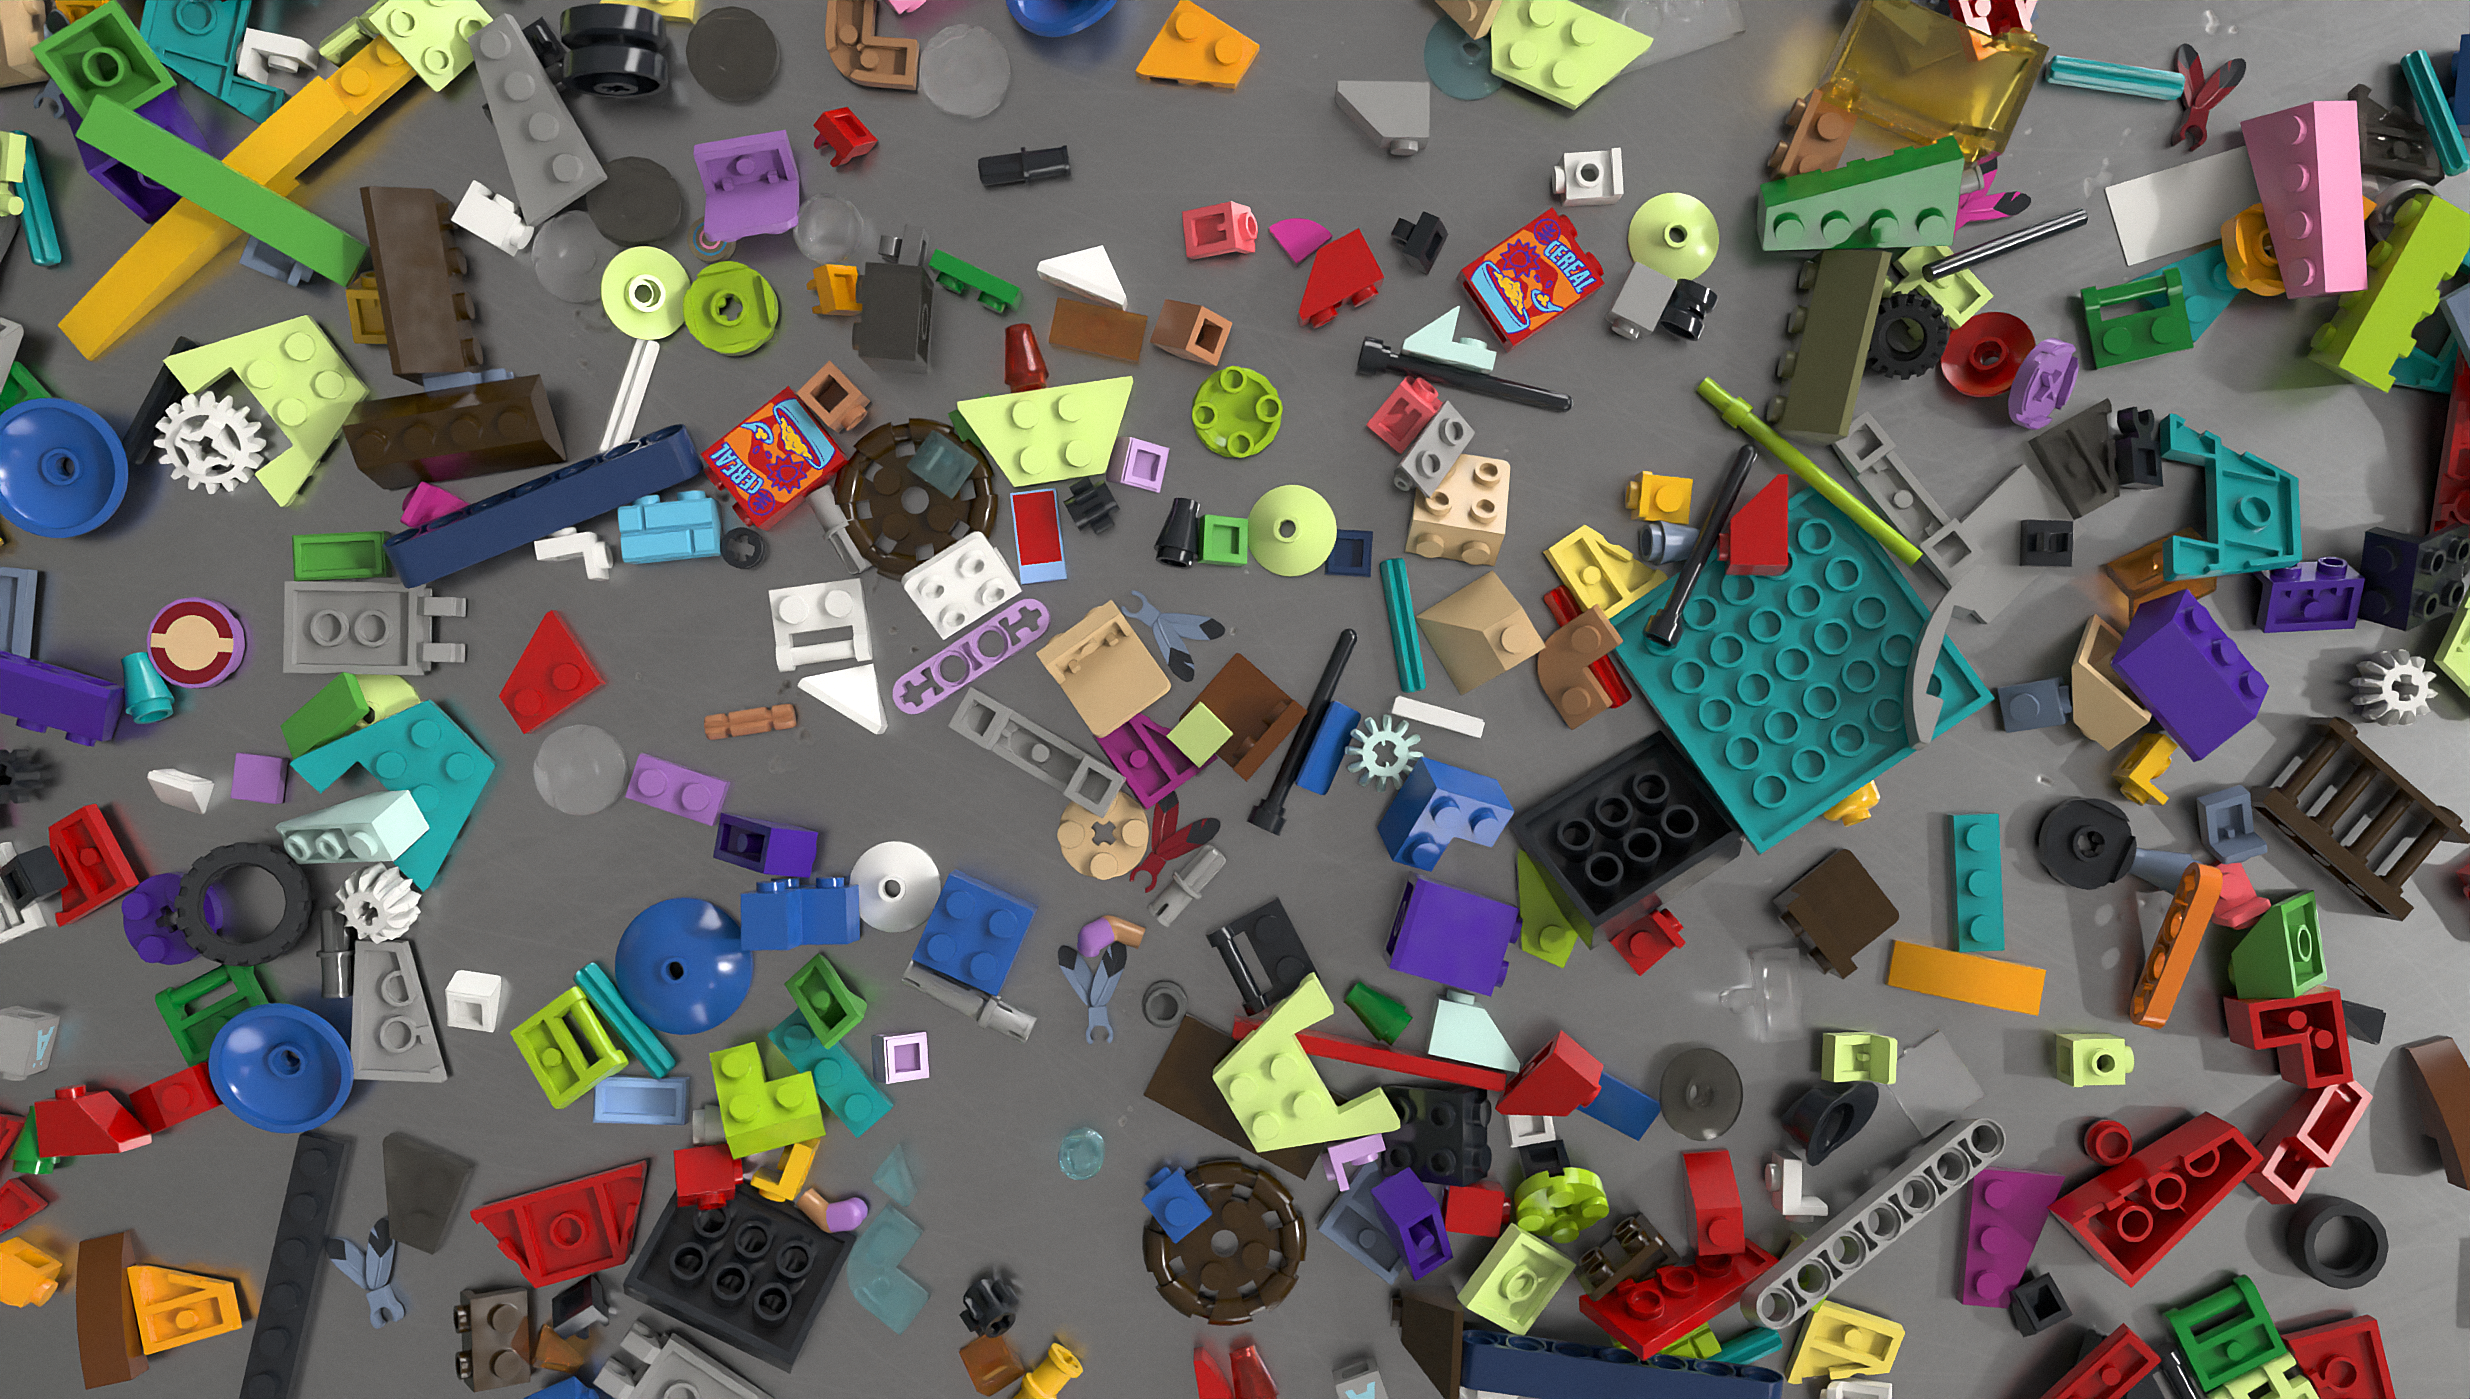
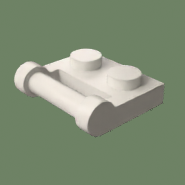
(818, 609)

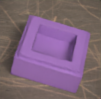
(259, 778)

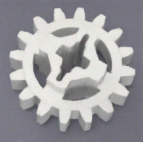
(190, 450)

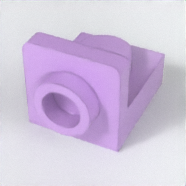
(1356, 1149)

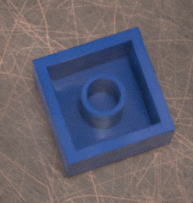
(975, 932)

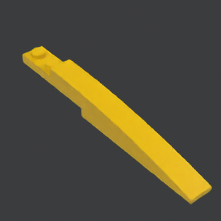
(271, 156)

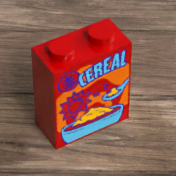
(1531, 278)
(774, 460)

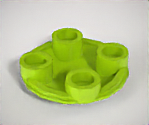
(1236, 412)

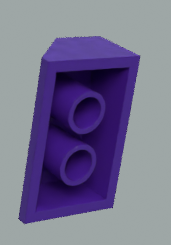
(2188, 673)
(59, 699)

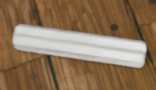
(628, 394)

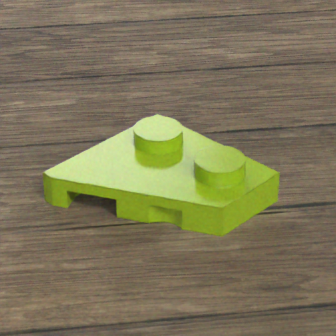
(1544, 928)

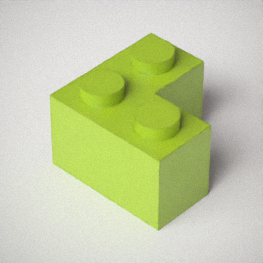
(760, 1112)

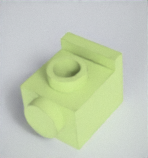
(2079, 1055)

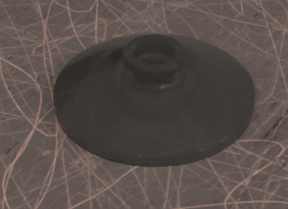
(1717, 1098)

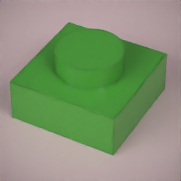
(1223, 540)

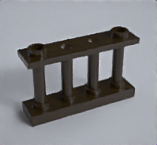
(2345, 862)

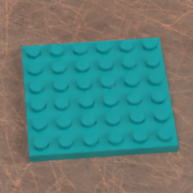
(1794, 678)

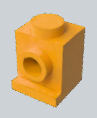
(26, 1274)

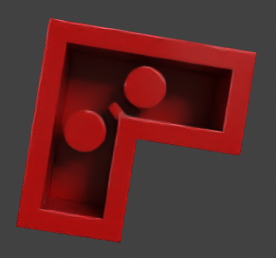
(2304, 1029)

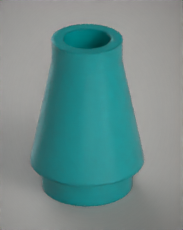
(145, 691)

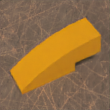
(1965, 977)

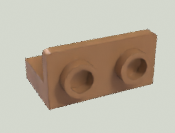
(1815, 138)

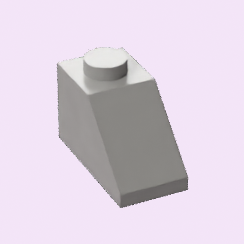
(1388, 112)

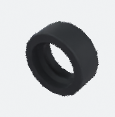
(2371, 1248)

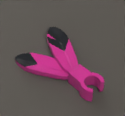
(1979, 207)

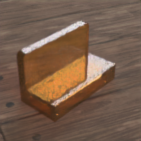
(2141, 574)

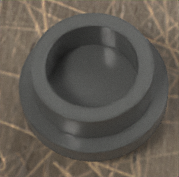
(1164, 1005)

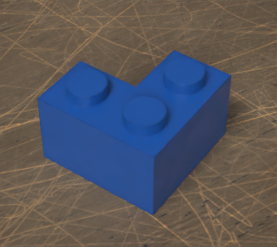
(1442, 804)
(792, 915)

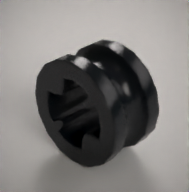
(732, 557)

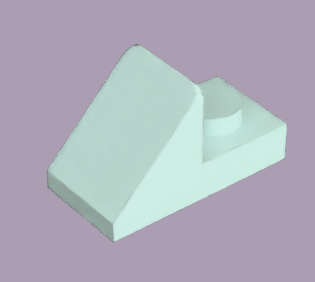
(1436, 345)

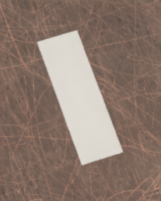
(2186, 204)

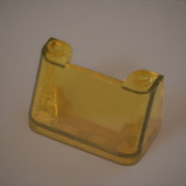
(1932, 76)

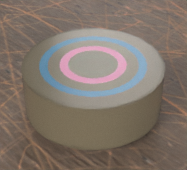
(705, 250)

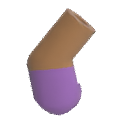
(1106, 931)
(833, 1216)

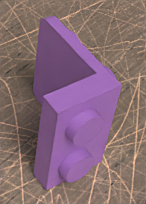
(748, 186)

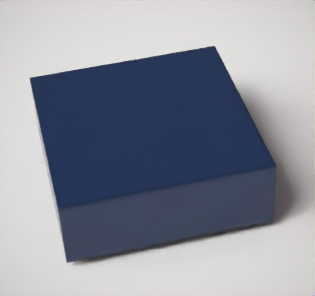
(1350, 554)

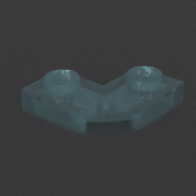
(874, 1273)

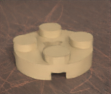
(1104, 860)

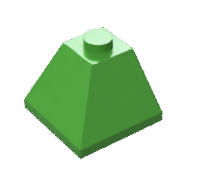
(103, 57)
(2281, 952)

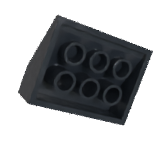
(1627, 838)
(741, 1272)

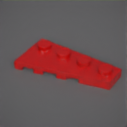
(1677, 1300)

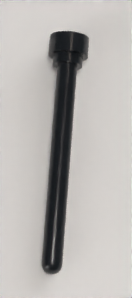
(1378, 357)
(1666, 625)
(1270, 812)

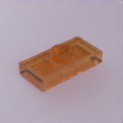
(1098, 330)

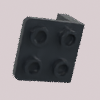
(2412, 576)
(1439, 1135)

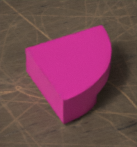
(1299, 237)

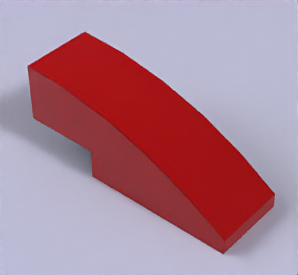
(2307, 1139)

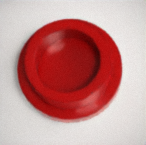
(2108, 1142)

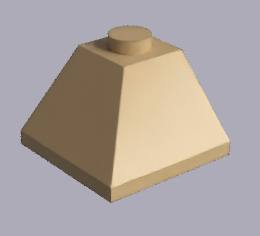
(1479, 632)
(2101, 699)

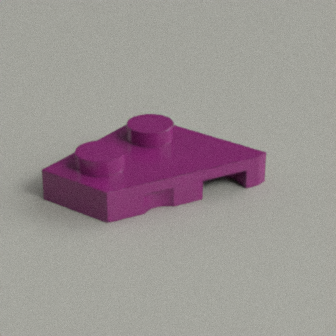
(1148, 759)

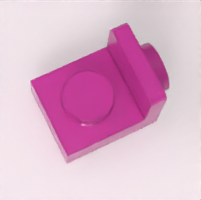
(428, 503)

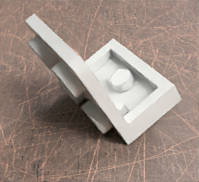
(961, 584)

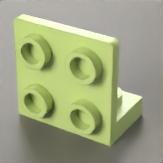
(429, 34)

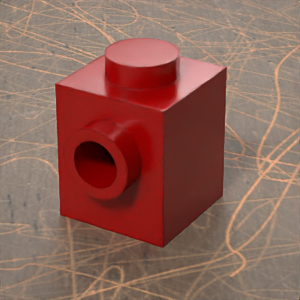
(706, 1176)

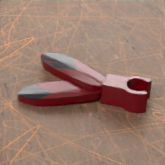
(2202, 96)
(1167, 843)

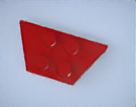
(569, 1225)

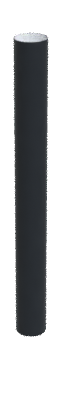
(2004, 245)

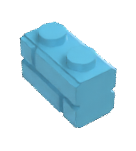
(670, 529)

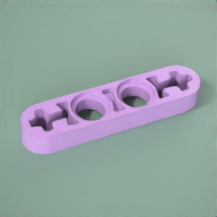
(968, 650)

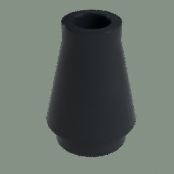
(1179, 536)

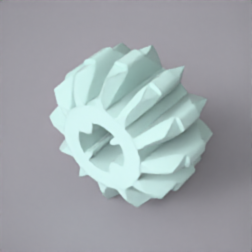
(1368, 756)

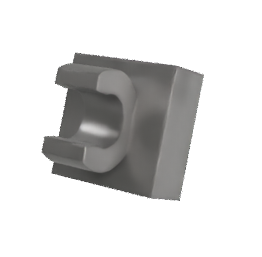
(906, 251)

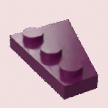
(2001, 1230)

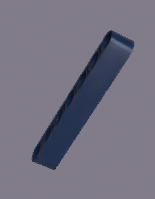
(543, 506)
(1587, 1371)

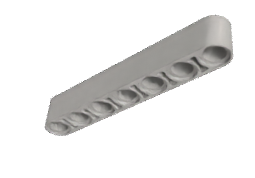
(1852, 1223)

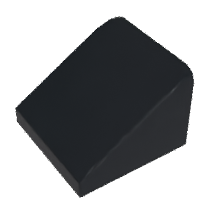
(33, 877)
(2363, 1021)
(2038, 1305)

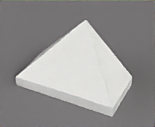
(1086, 274)
(852, 693)

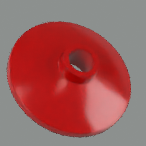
(1980, 339)

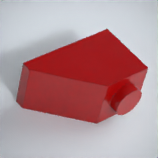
(1758, 534)
(1553, 1081)
(175, 1098)
(86, 1124)
(1712, 1203)

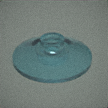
(1455, 71)

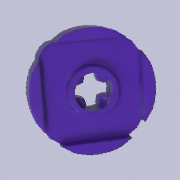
(145, 921)

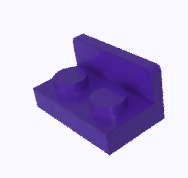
(2310, 597)

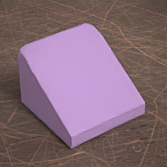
(1137, 464)
(899, 1056)

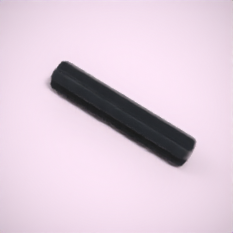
(159, 398)

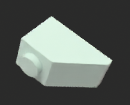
(1466, 1033)

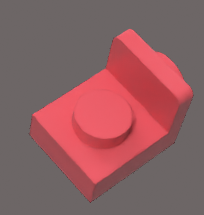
(1219, 230)
(1405, 412)
(2237, 902)

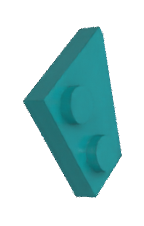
(2204, 288)

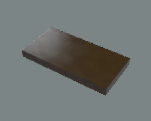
(1187, 1087)

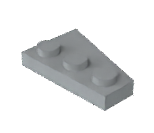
(391, 1018)

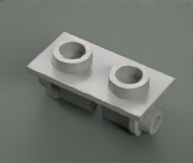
(1434, 451)

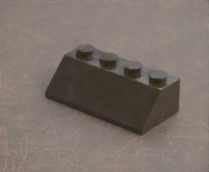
(420, 282)
(454, 432)

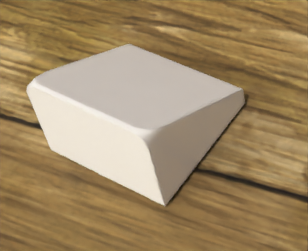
(181, 789)
(473, 1000)

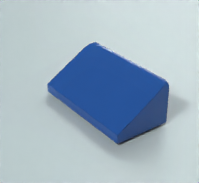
(1327, 748)
(1623, 1107)

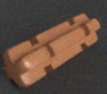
(749, 721)

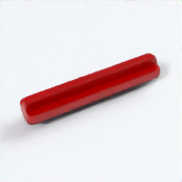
(1566, 609)

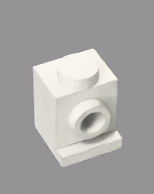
(1578, 192)
(493, 219)

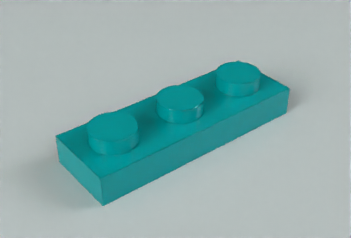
(1976, 882)
(834, 1072)

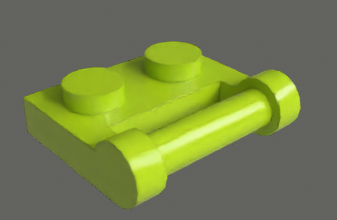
(557, 1057)

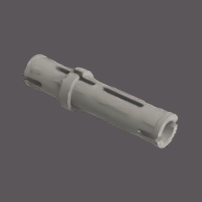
(970, 1001)

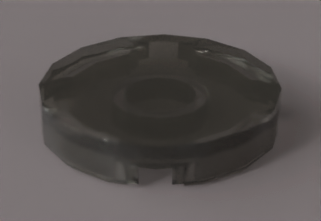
(732, 53)
(635, 202)

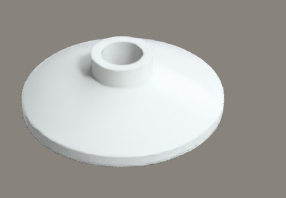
(918, 884)

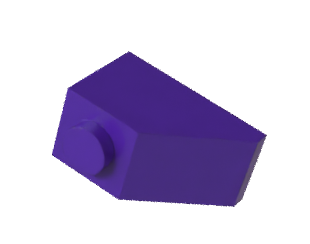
(765, 846)
(1412, 1222)

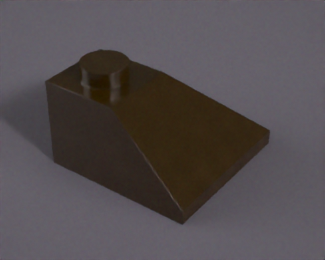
(1432, 1332)

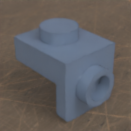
(273, 262)
(2036, 704)
(2228, 825)

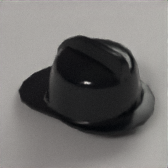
(1829, 1119)

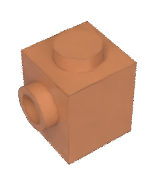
(1191, 332)
(834, 398)

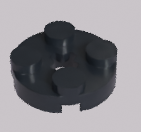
(2060, 846)

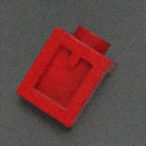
(1648, 940)

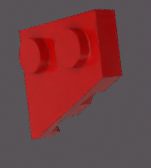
(548, 676)
(90, 862)

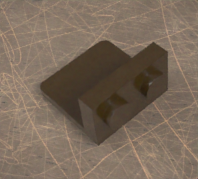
(1836, 912)
(1632, 1253)

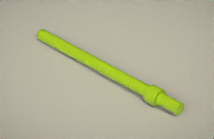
(1739, 414)

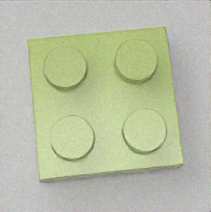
(1516, 1280)

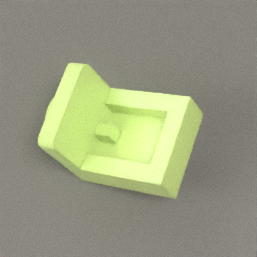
(1859, 1057)

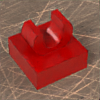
(844, 133)

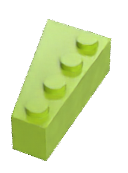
(2402, 282)

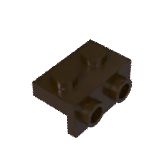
(493, 1339)

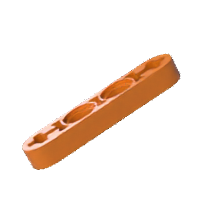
(2176, 945)

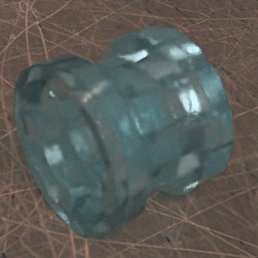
(1080, 1163)

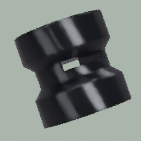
(1688, 309)

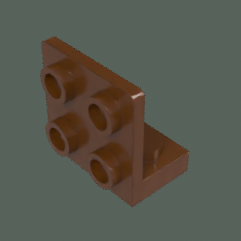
(1252, 710)

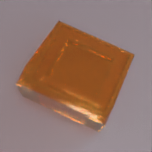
(554, 1353)
(991, 1364)

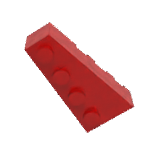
(2157, 1195)

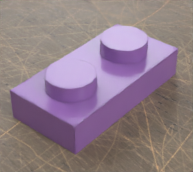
(677, 789)

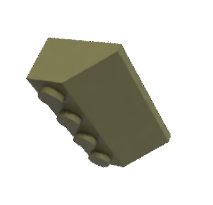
(1828, 345)

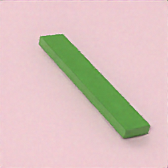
(222, 190)

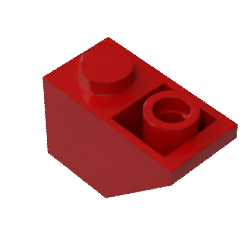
(1339, 275)

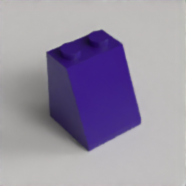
(132, 188)
(1451, 935)

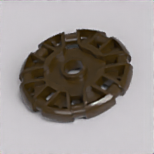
(888, 493)
(1243, 1264)

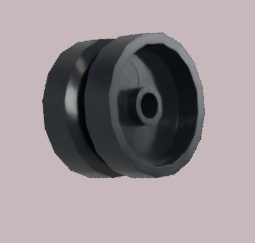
(613, 50)

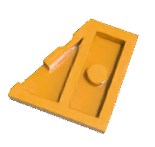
(1198, 49)
(180, 1307)

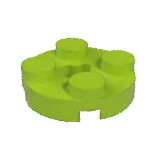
(709, 293)
(1560, 1204)

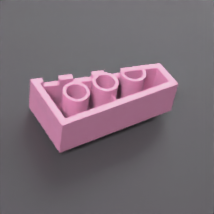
(2312, 195)

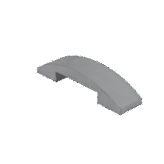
(1903, 500)
(1921, 709)
(1037, 751)

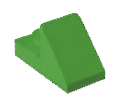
(825, 1000)

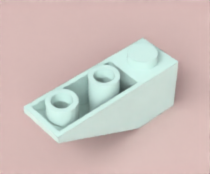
(355, 831)

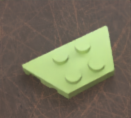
(1560, 48)
(1050, 430)

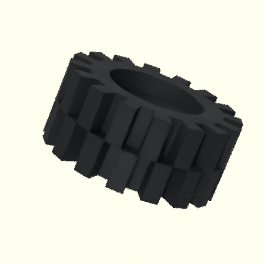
(1935, 338)

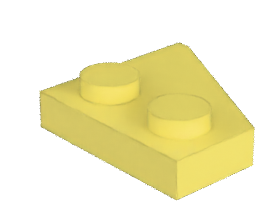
(1601, 571)
(1843, 1343)

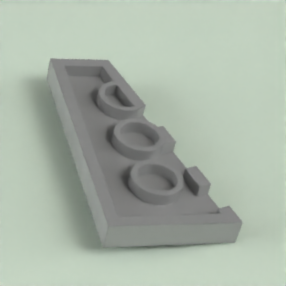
(536, 131)

